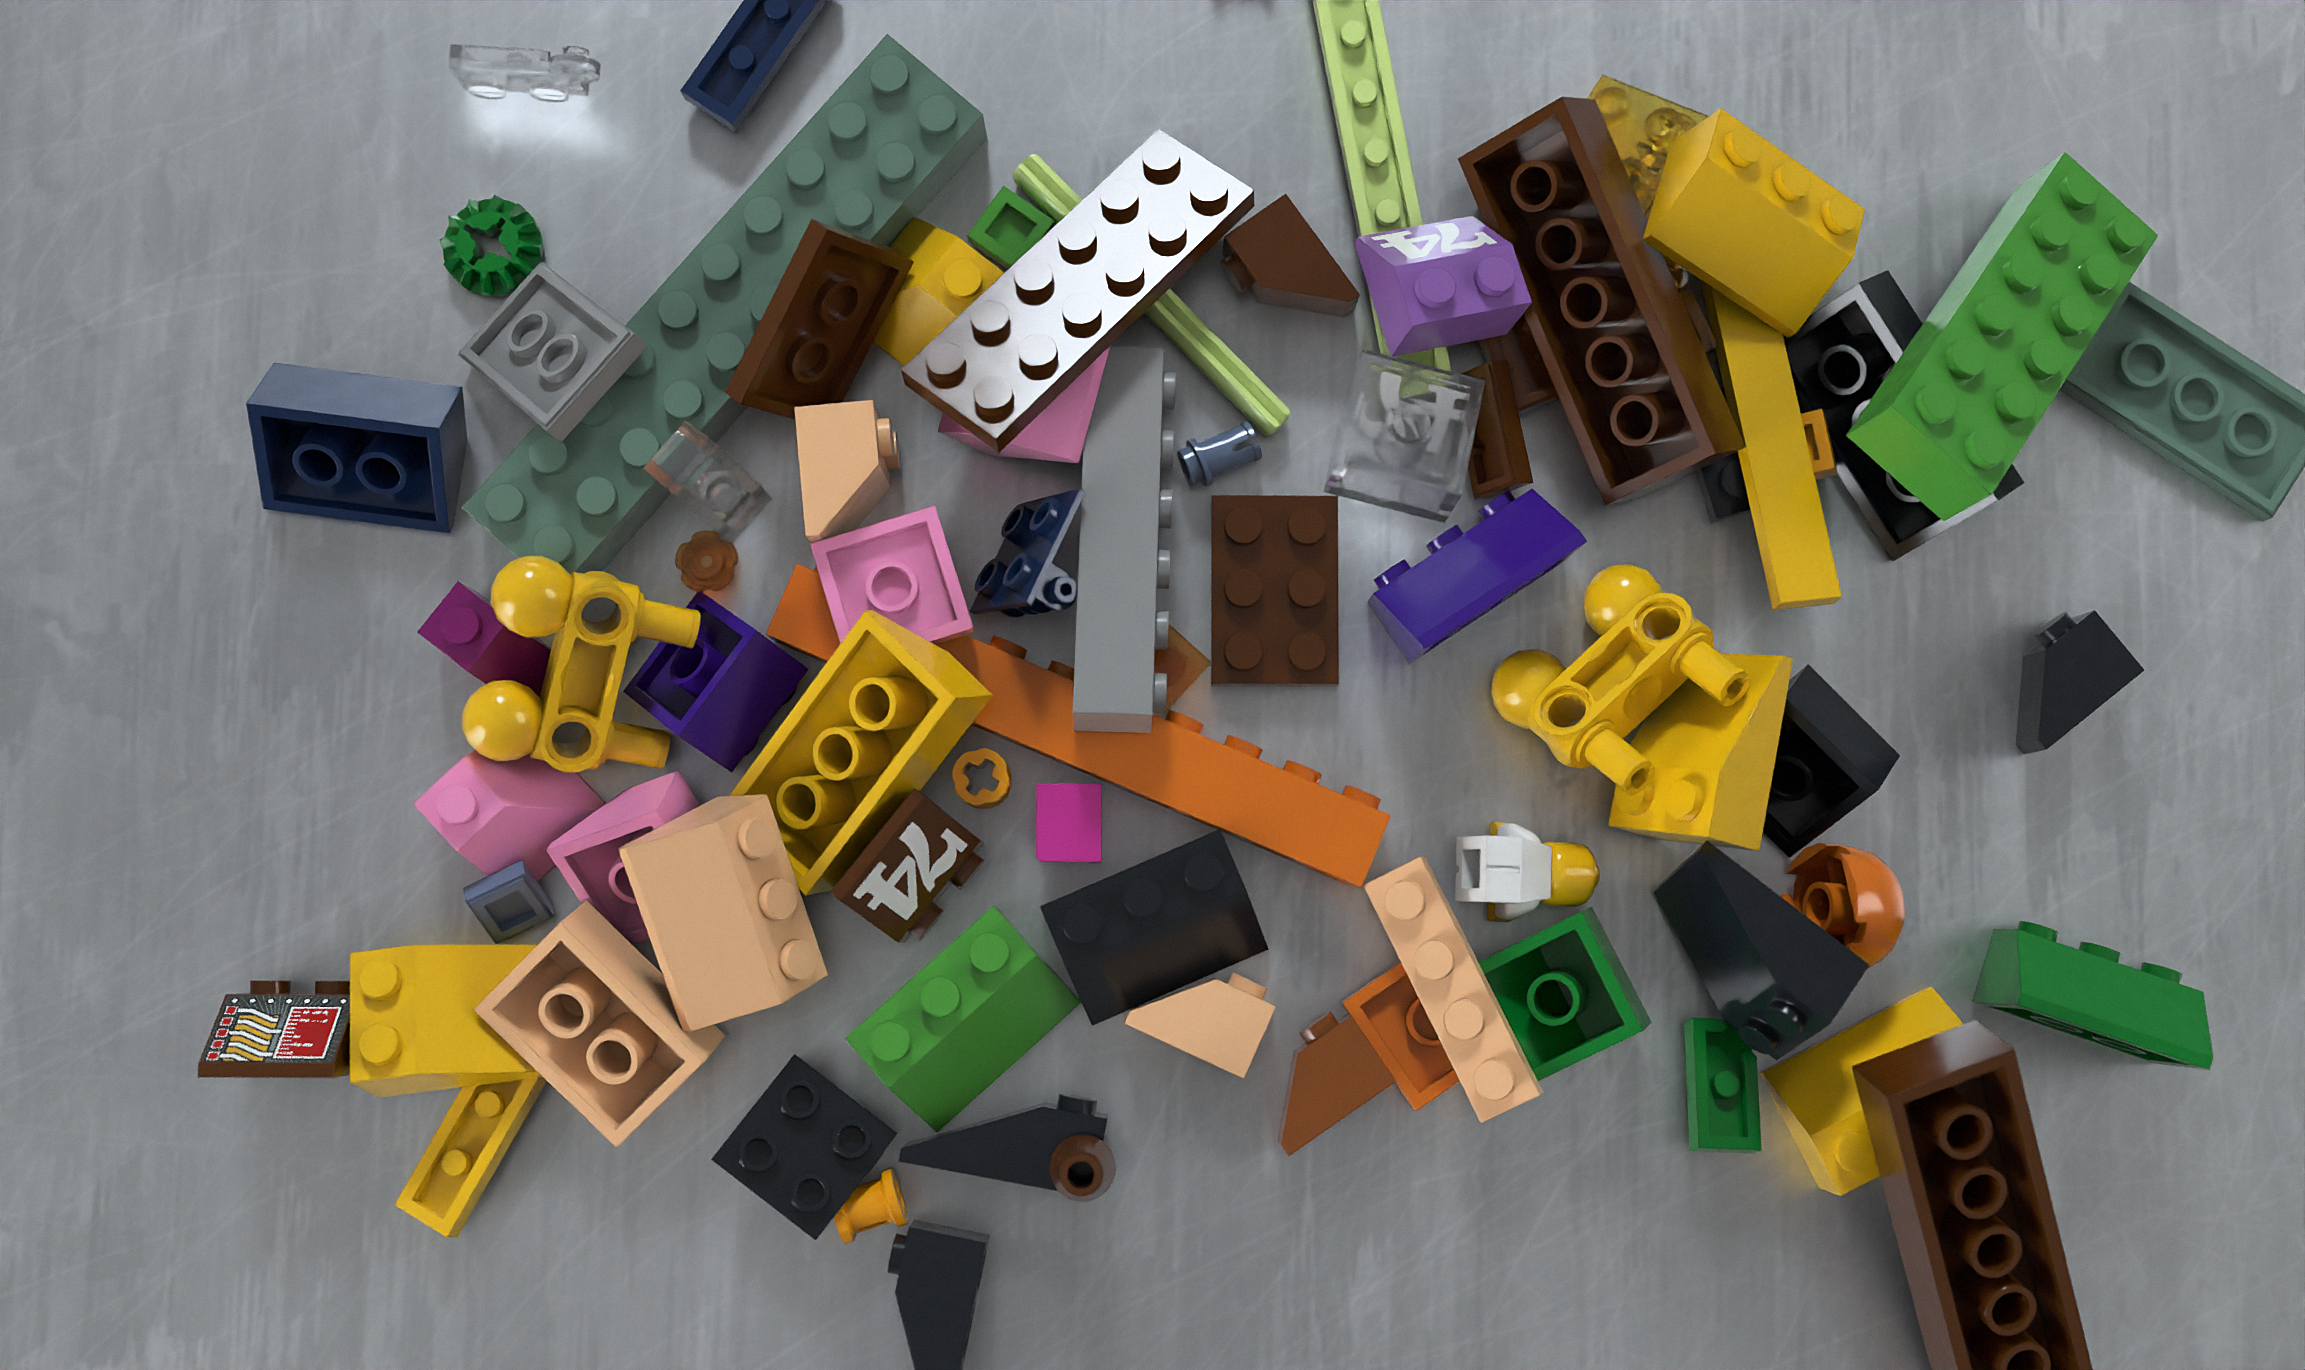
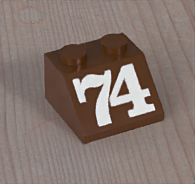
(910, 869)

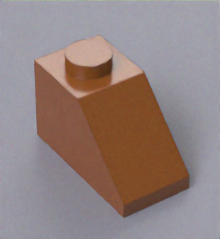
(1329, 1079)

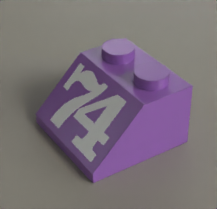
(1442, 284)

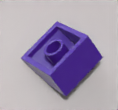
(721, 688)

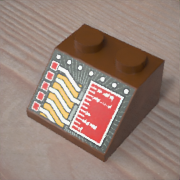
(281, 1033)

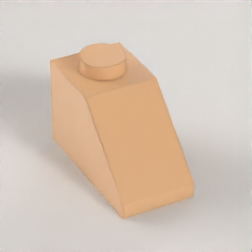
(1210, 1021)

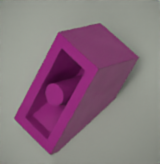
(478, 642)

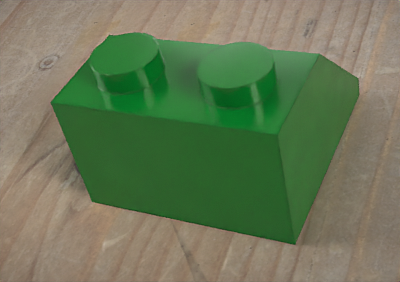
(1565, 994)

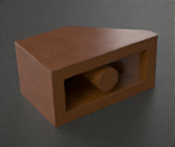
(1286, 263)

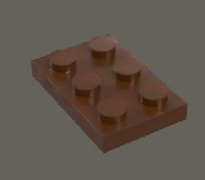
(819, 322)
(1274, 591)

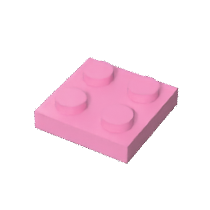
(898, 572)

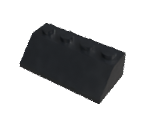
(1838, 367)

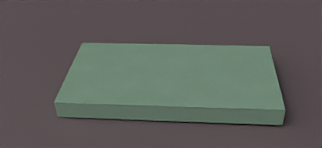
(2194, 401)

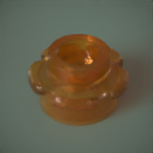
(715, 576)

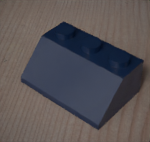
(358, 446)

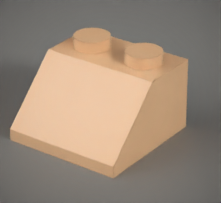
(843, 464)

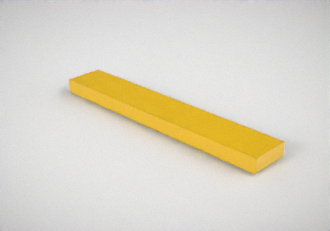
(1776, 457)

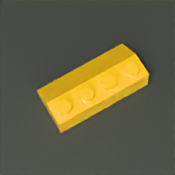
(860, 745)

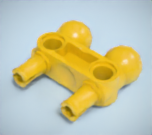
(582, 672)
(1616, 677)

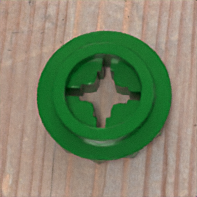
(493, 273)

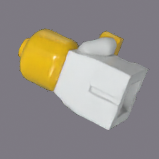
(1517, 872)

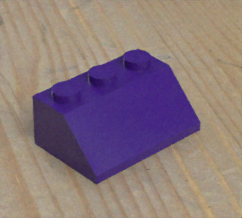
(1472, 571)

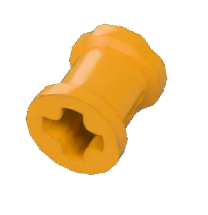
(979, 759)
(872, 1206)

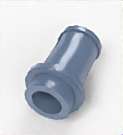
(1216, 455)

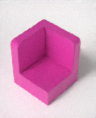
(1069, 823)

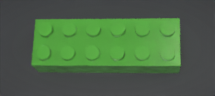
(2003, 338)

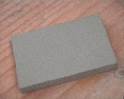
(552, 351)

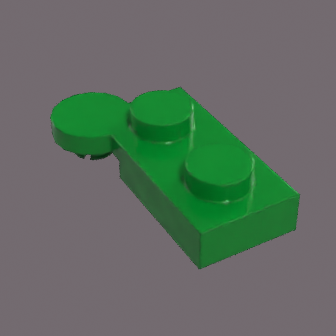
(1721, 1089)

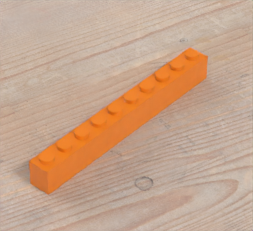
(1170, 766)

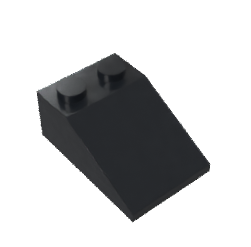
(1756, 953)

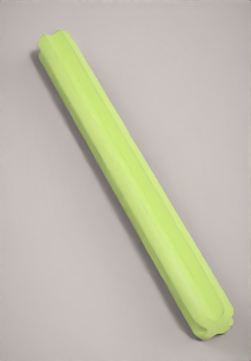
(1171, 315)

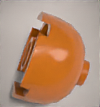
(1850, 898)

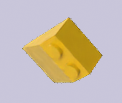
(1709, 761)
(418, 1019)

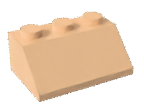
(723, 911)
(597, 1023)

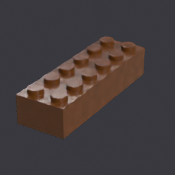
(1602, 301)
(1971, 1204)

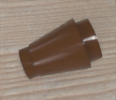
(1085, 1149)

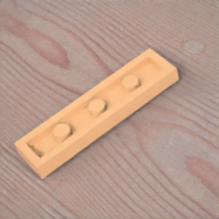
(1453, 989)

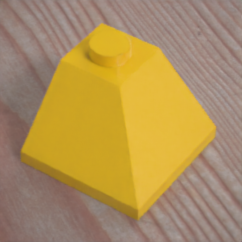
(936, 291)

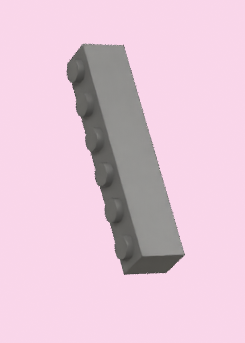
(1120, 546)

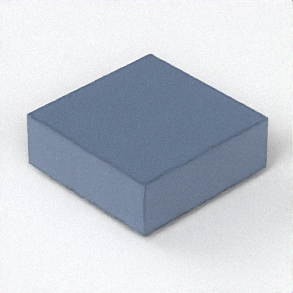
(508, 902)

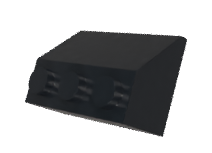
(1155, 927)

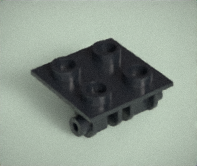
(804, 1147)

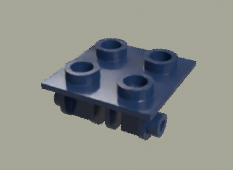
(1022, 573)

